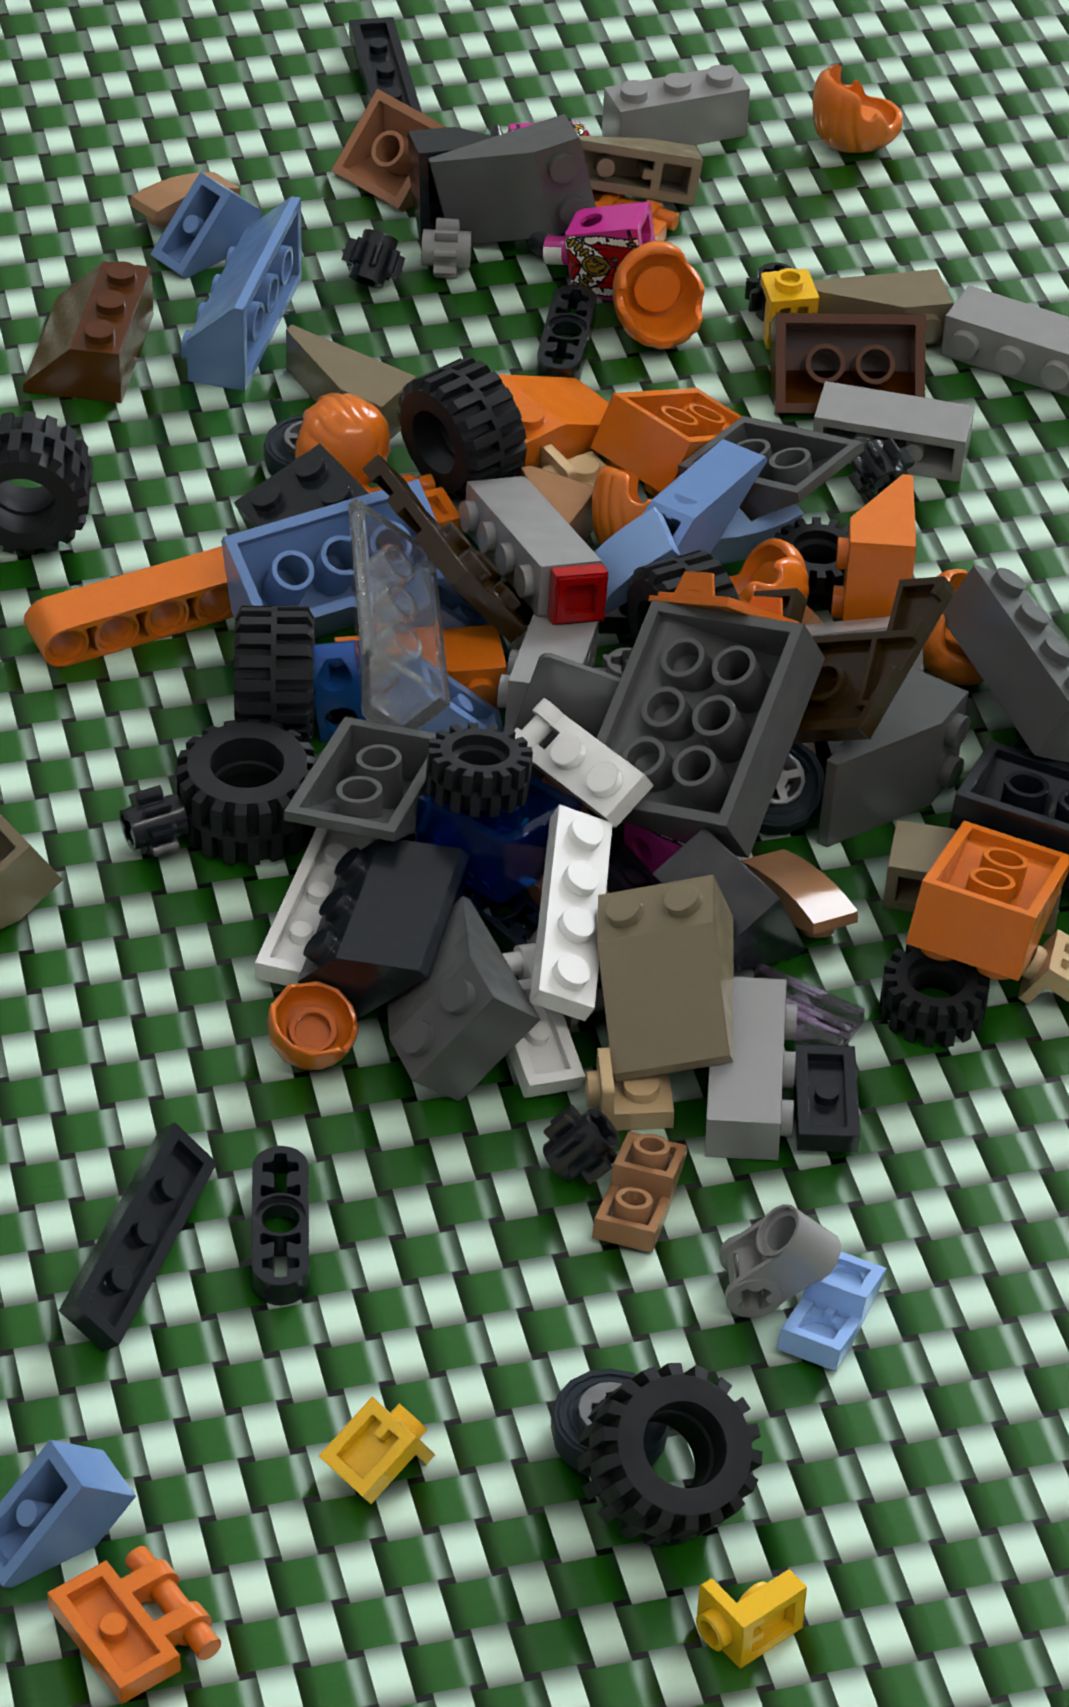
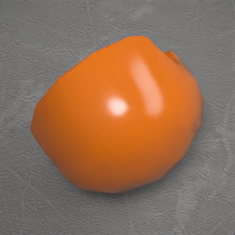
(312, 1025)

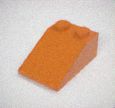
(556, 413)
(658, 431)
(876, 553)
(987, 901)

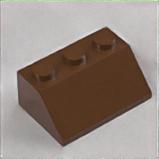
(94, 335)
(846, 349)

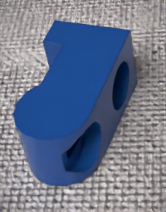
(335, 683)

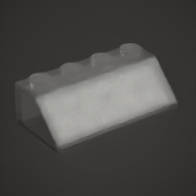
(395, 623)

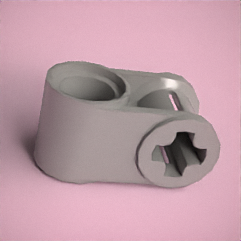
(778, 1254)

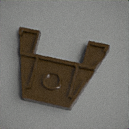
(458, 561)
(868, 667)

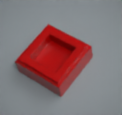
(577, 594)

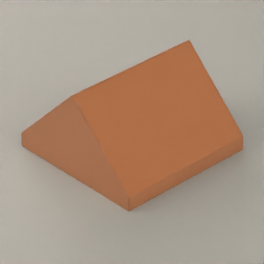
(378, 150)

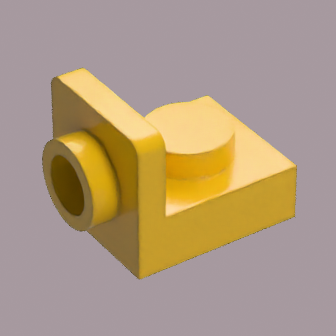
(787, 292)
(376, 1448)
(756, 1622)

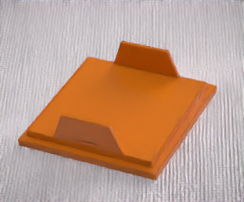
(698, 590)

